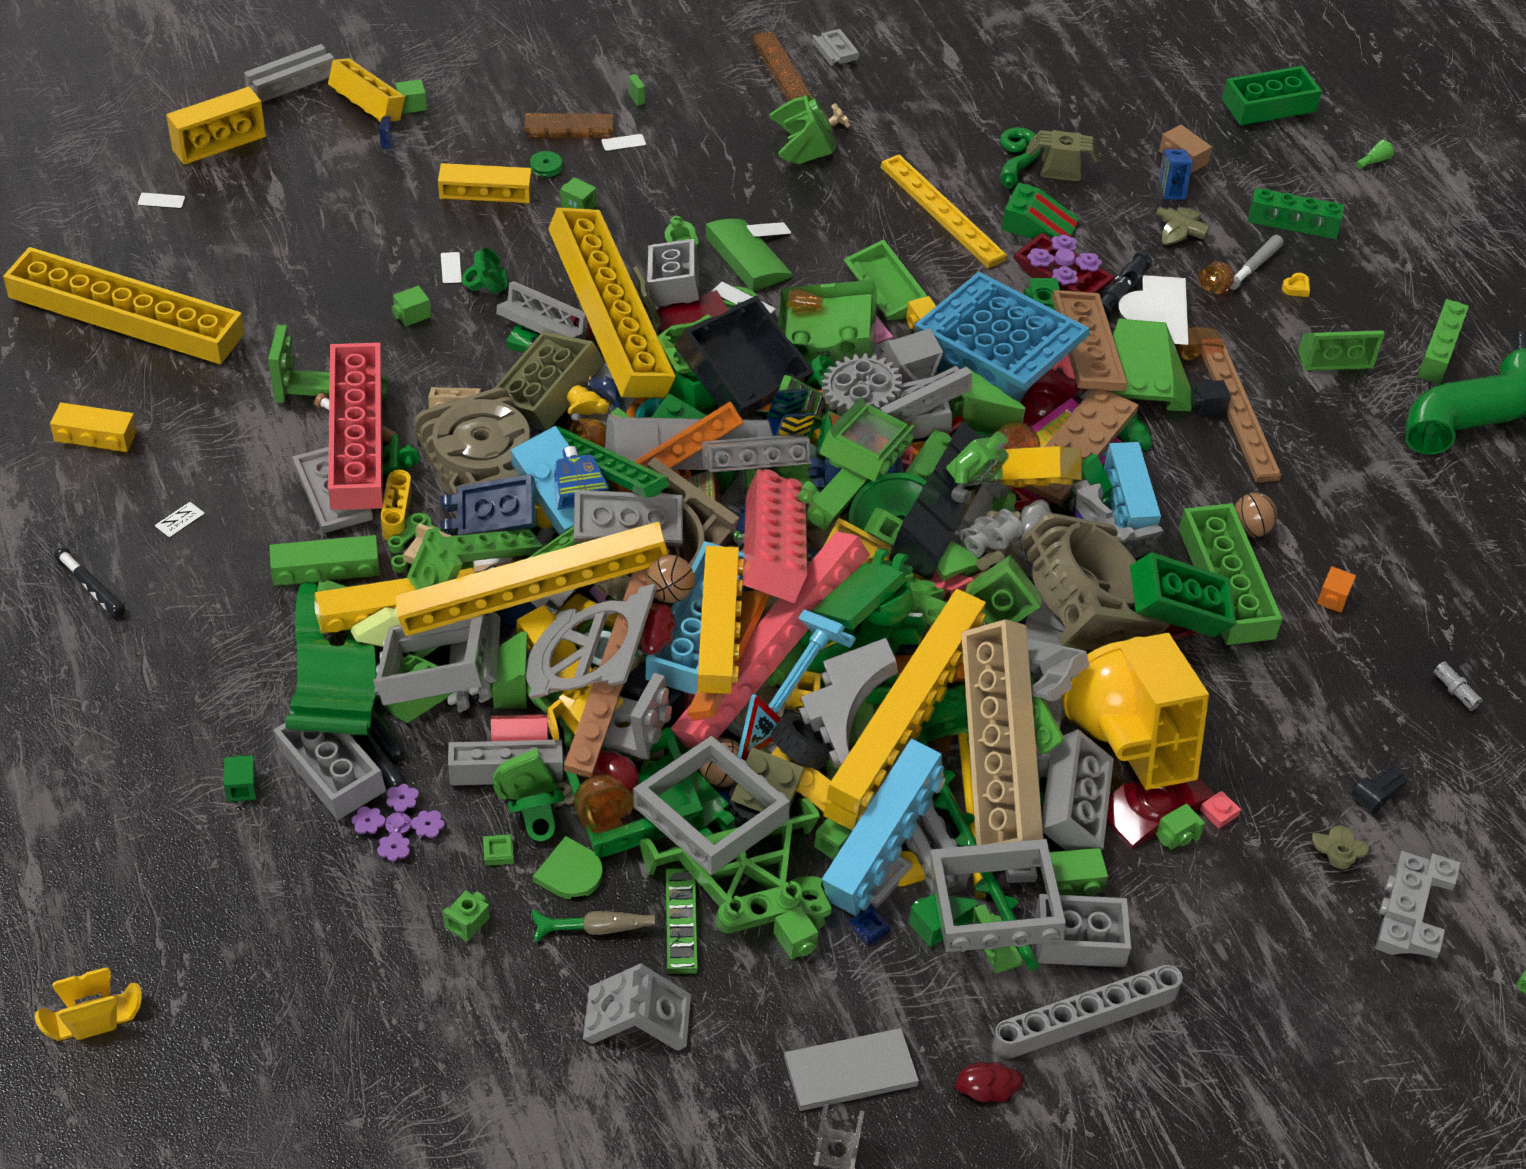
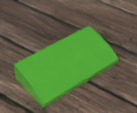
(746, 254)
(892, 280)

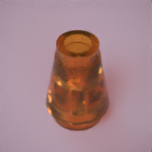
(804, 301)

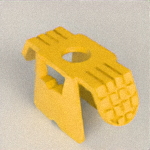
(570, 708)
(90, 1016)

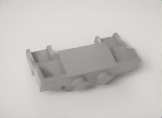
(1054, 667)
(1406, 903)

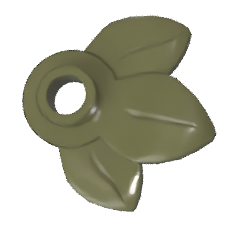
(1340, 846)

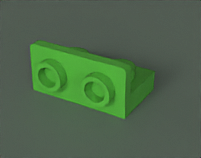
(1001, 957)

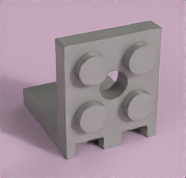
(645, 720)
(636, 1000)

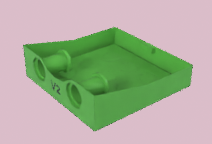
(841, 327)

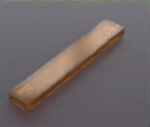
(780, 65)

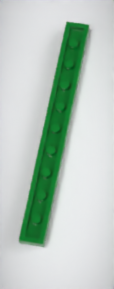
(618, 468)

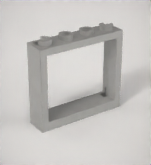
(437, 680)
(683, 834)
(996, 858)

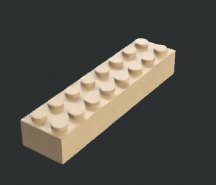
(1001, 733)

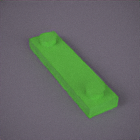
(929, 455)

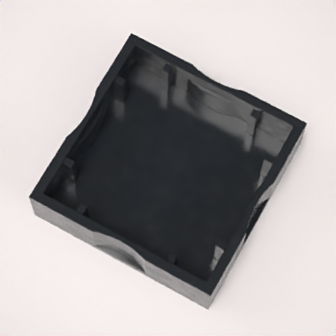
(742, 356)

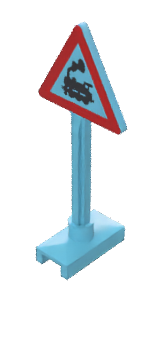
(763, 718)

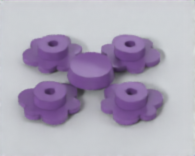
(1064, 257)
(398, 823)

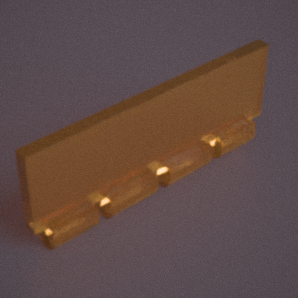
(560, 124)

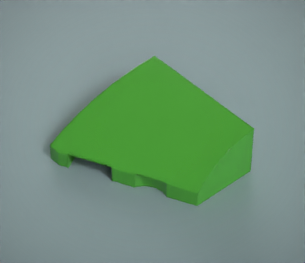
(956, 561)

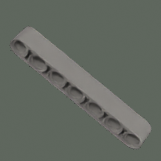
(1077, 1020)

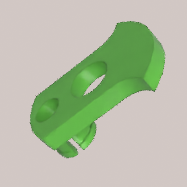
(814, 909)

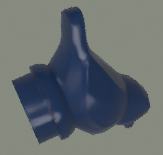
(606, 389)

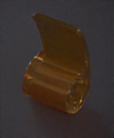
(1196, 339)

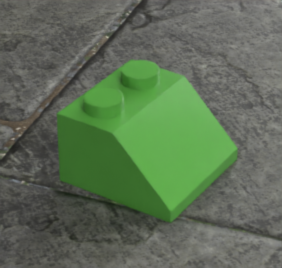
(511, 682)

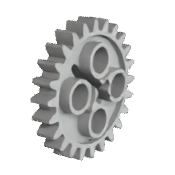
(863, 377)

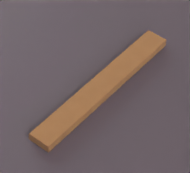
(1242, 416)

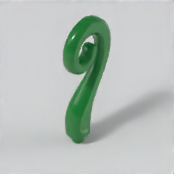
(1010, 170)

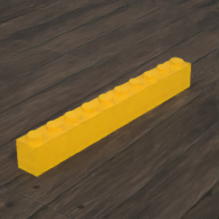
(530, 579)

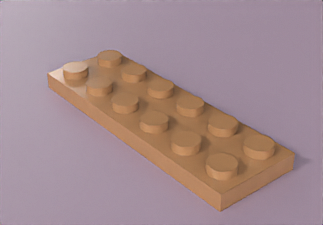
(1096, 358)
(1091, 429)

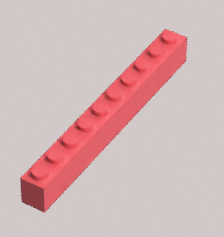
(777, 635)

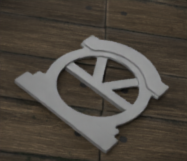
(615, 671)

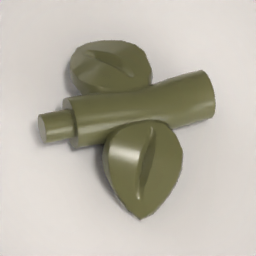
(1181, 223)

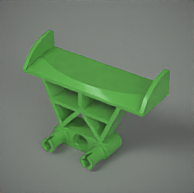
(736, 913)

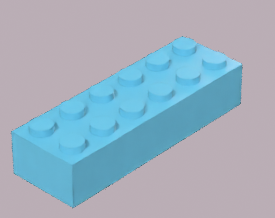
(681, 658)
(884, 828)

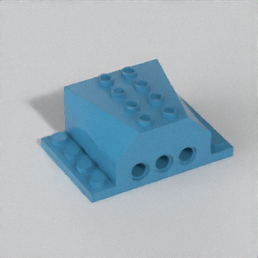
(1000, 334)

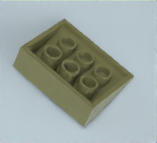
(546, 375)

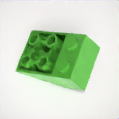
(986, 406)
(413, 708)

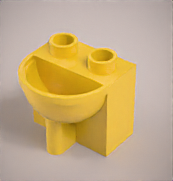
(1145, 706)

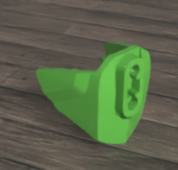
(809, 130)

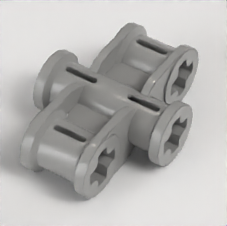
(991, 532)

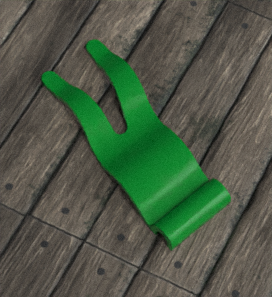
(332, 681)

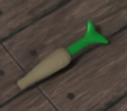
(593, 922)

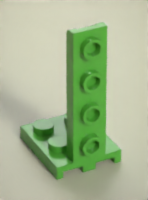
(297, 382)
(442, 557)

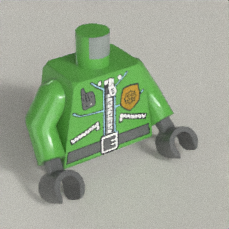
(979, 465)

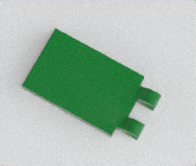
(864, 590)
(713, 804)

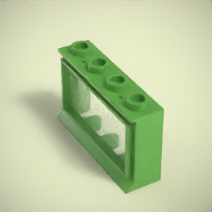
(867, 440)

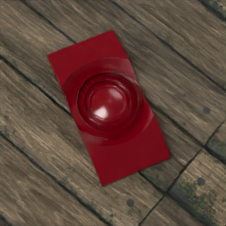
(1087, 281)
(1047, 395)
(1137, 811)

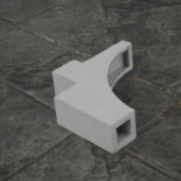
(847, 684)

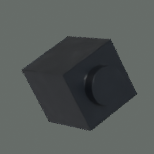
(1211, 398)

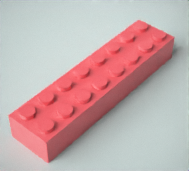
(355, 427)
(775, 536)

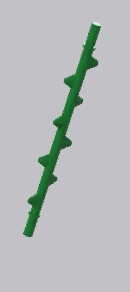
(988, 882)

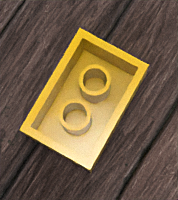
(1041, 466)

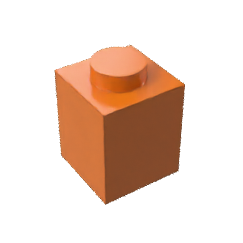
(1336, 589)

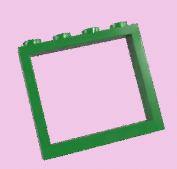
(630, 834)

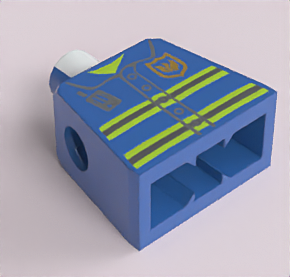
(1175, 166)
(574, 474)

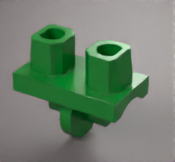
(398, 457)

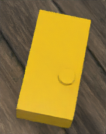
(216, 125)

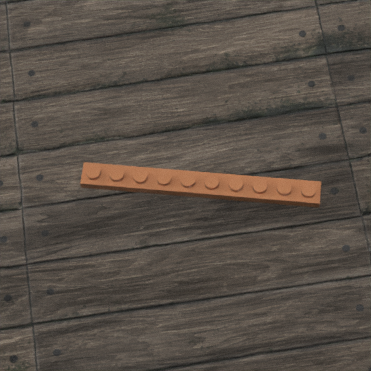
(601, 700)

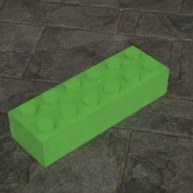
(1222, 547)

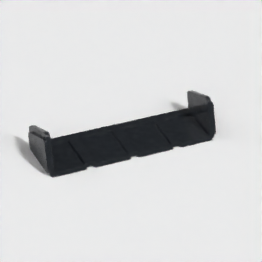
(935, 514)

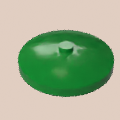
(890, 492)

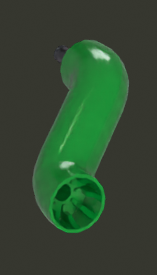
(1468, 404)

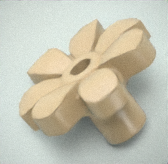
(838, 117)

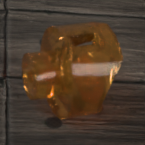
(1218, 277)

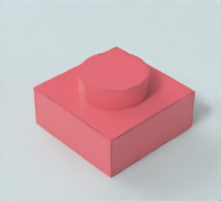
(1220, 809)

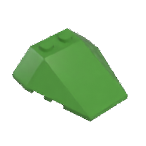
(1151, 364)

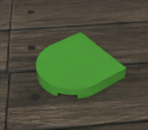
(523, 777)
(570, 870)

